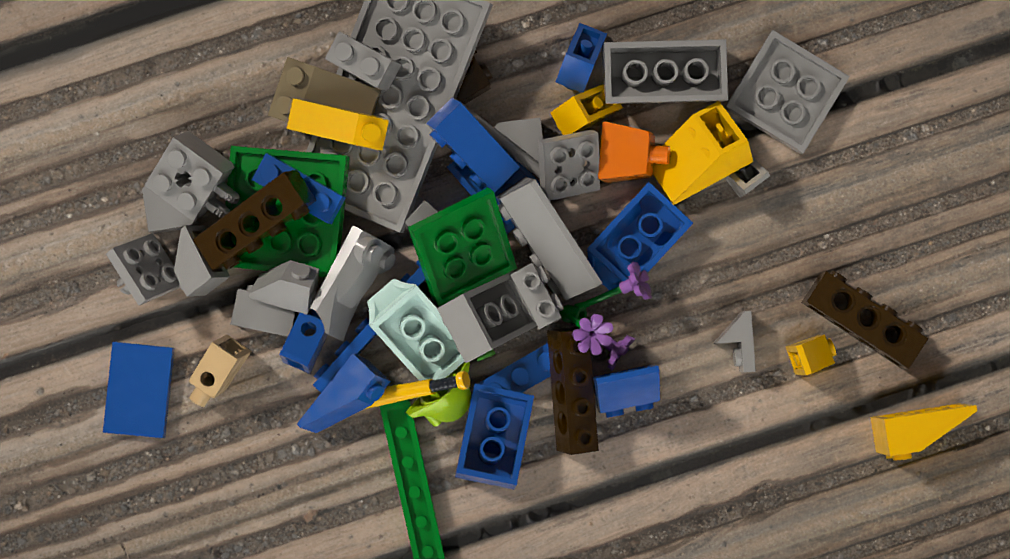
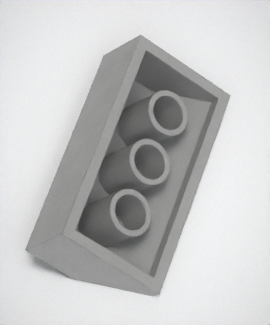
(665, 71)
(547, 238)

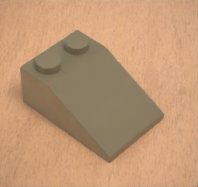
(321, 87)

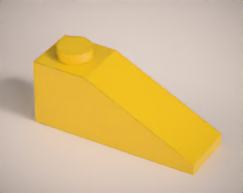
(337, 124)

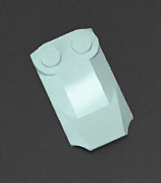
(413, 330)

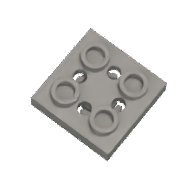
(556, 155)
(143, 269)

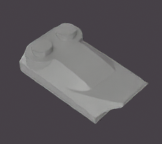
(350, 278)

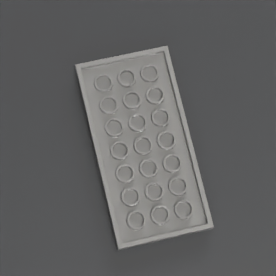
(435, 49)

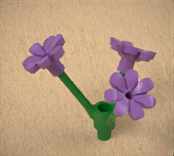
(593, 331)

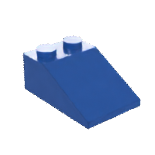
(627, 389)
(494, 436)

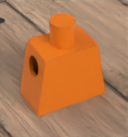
(628, 153)

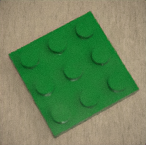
(462, 247)

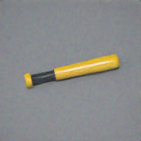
(422, 388)

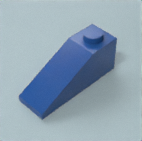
(350, 391)

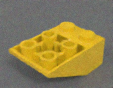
(702, 153)

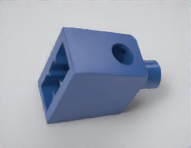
(303, 350)

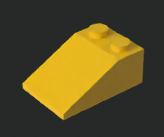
(914, 430)

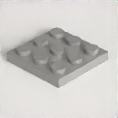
(787, 92)

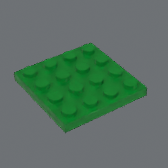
(306, 239)

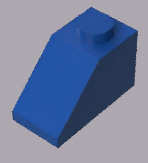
(581, 58)

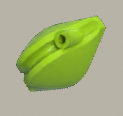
(443, 405)

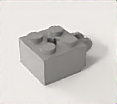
(192, 177)

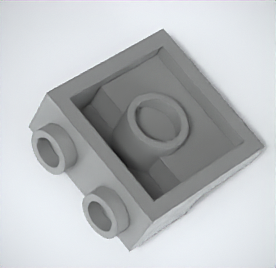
(542, 305)

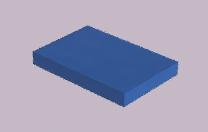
(138, 390)

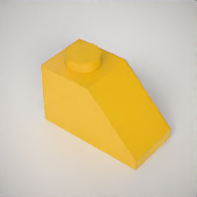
(583, 111)
(811, 354)

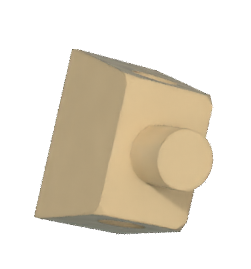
(217, 369)

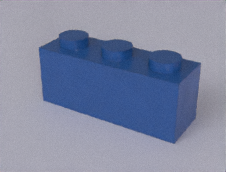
(471, 146)

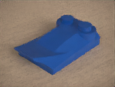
(637, 235)

